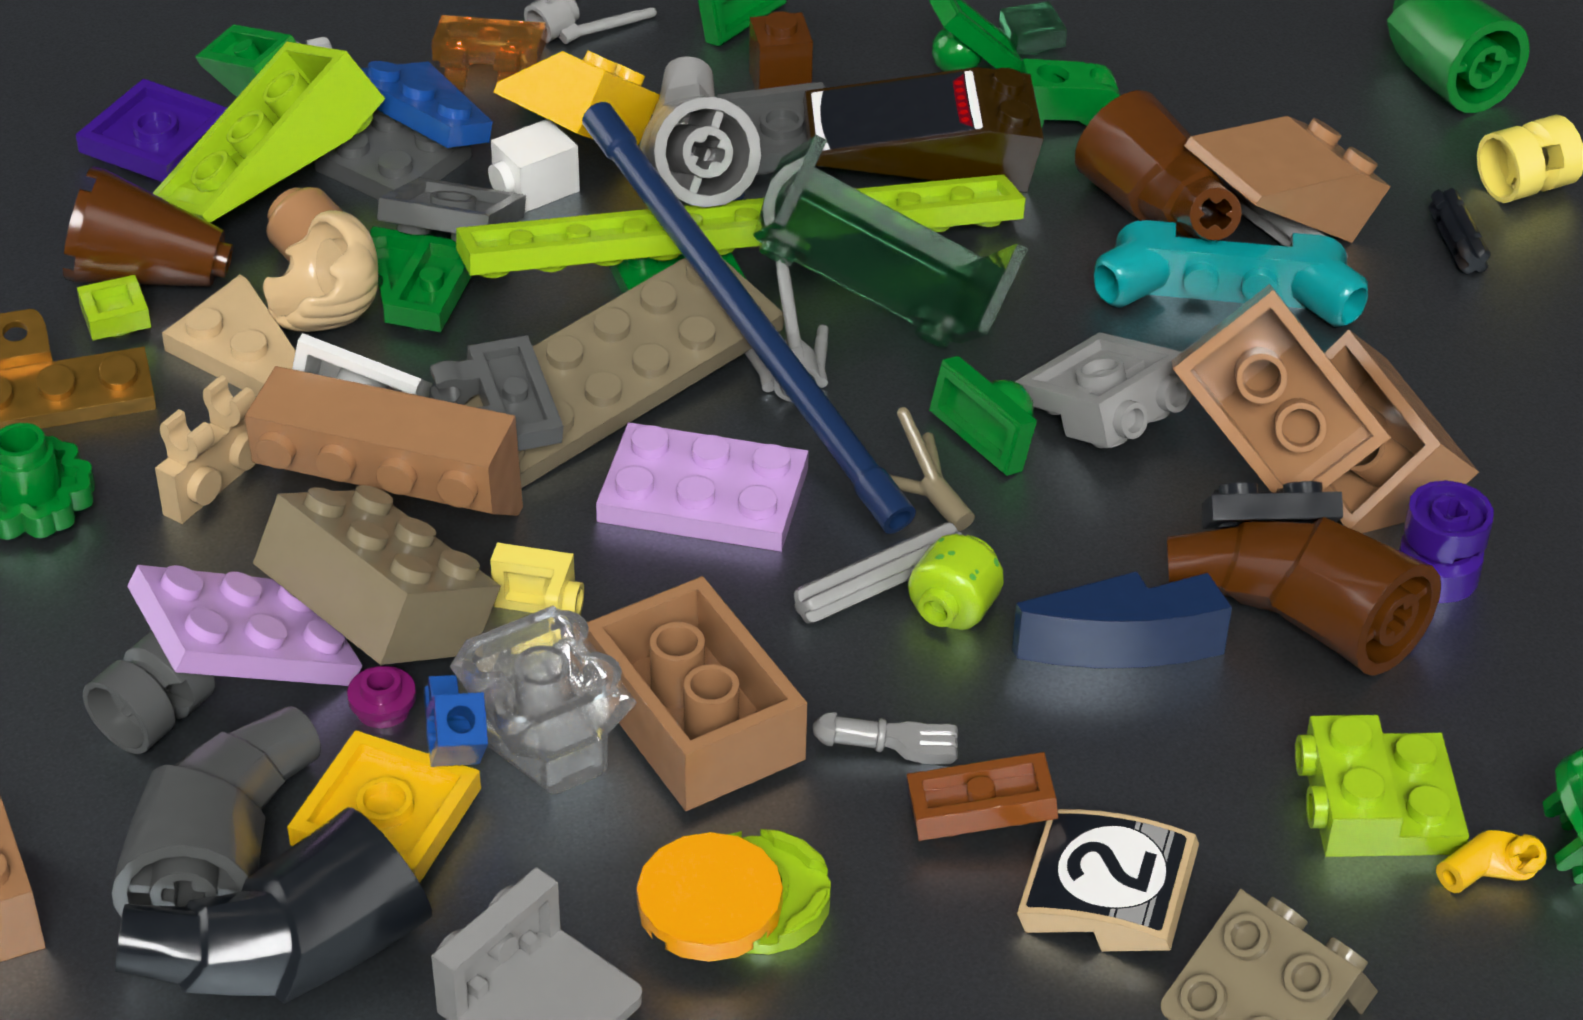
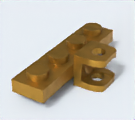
(70, 389)

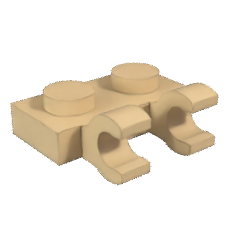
(209, 456)

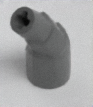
(204, 816)

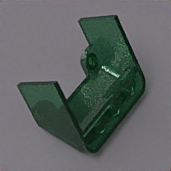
(881, 252)

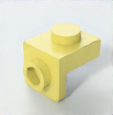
(535, 579)

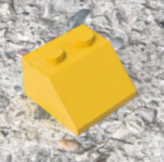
(567, 86)

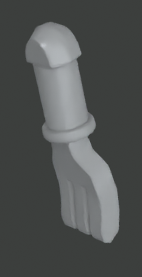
(912, 740)

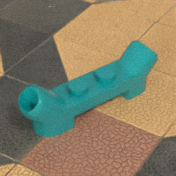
(1158, 263)

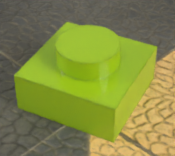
(114, 307)

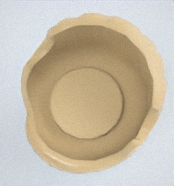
(328, 276)

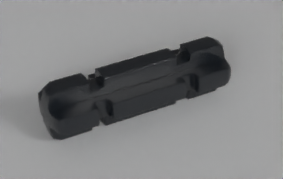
(1459, 231)

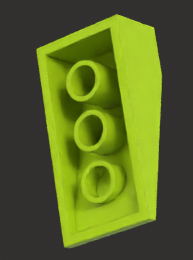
(281, 122)

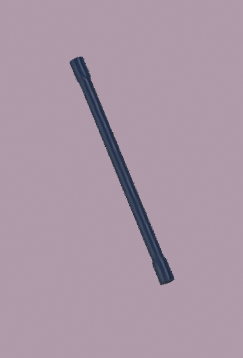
(870, 481)

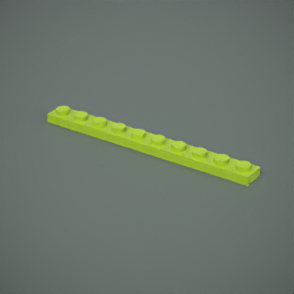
(636, 234)

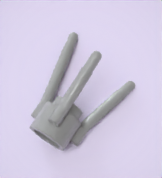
(562, 14)
(812, 360)

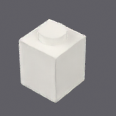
(535, 163)

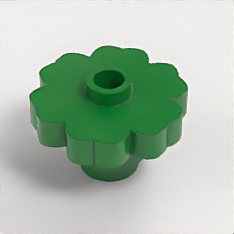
(40, 482)

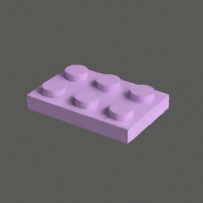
(703, 486)
(239, 627)

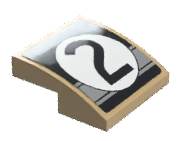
(1110, 879)

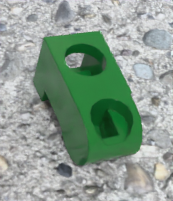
(1070, 88)

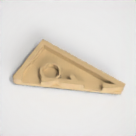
(231, 337)

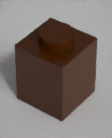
(780, 50)

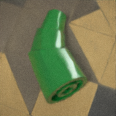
(1460, 49)

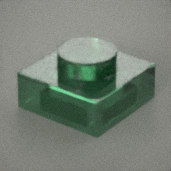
(1033, 27)

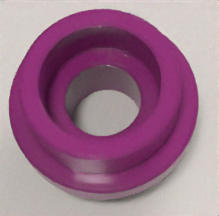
(381, 696)

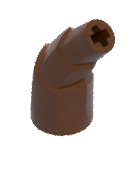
(1141, 162)
(1323, 579)

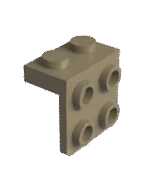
(1267, 969)

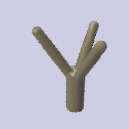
(933, 484)

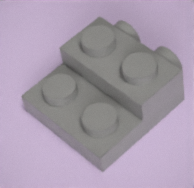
(1108, 388)

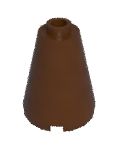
(133, 232)

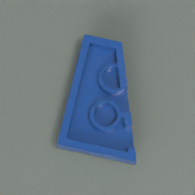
(429, 103)

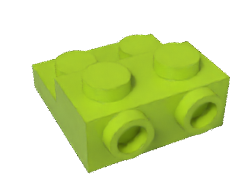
(1379, 789)

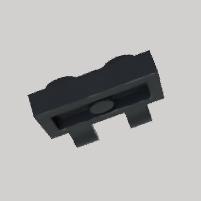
(1293, 503)

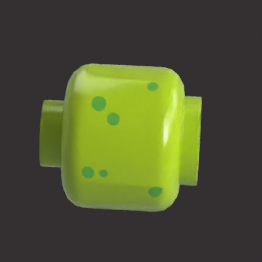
(958, 579)

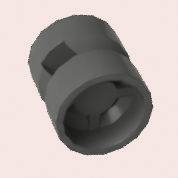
(142, 696)

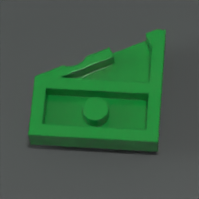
(418, 278)

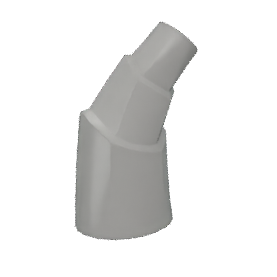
(699, 141)

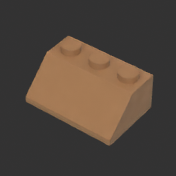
(1419, 448)

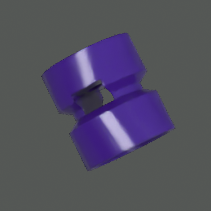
(1450, 530)

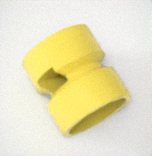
(1530, 158)

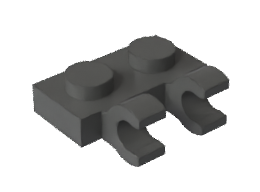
(508, 382)

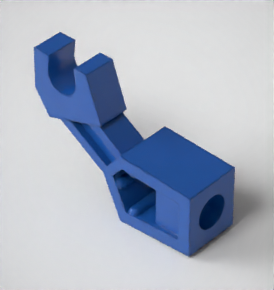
(454, 723)

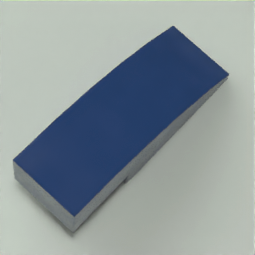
(1124, 624)

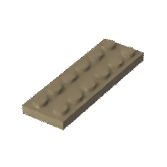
(633, 358)

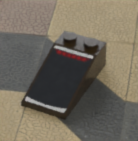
(931, 125)

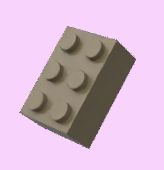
(375, 573)

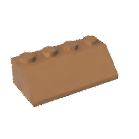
(387, 441)

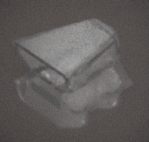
(546, 696)

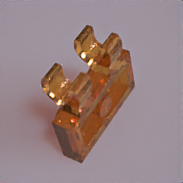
(495, 42)

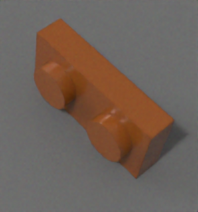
(982, 796)

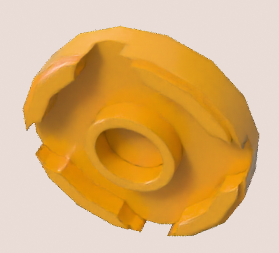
(709, 896)

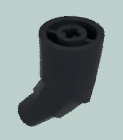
(291, 924)

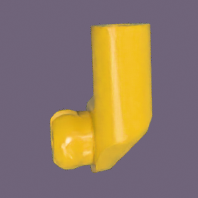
(1492, 856)

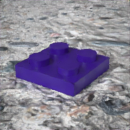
(148, 129)

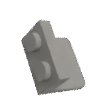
(524, 967)

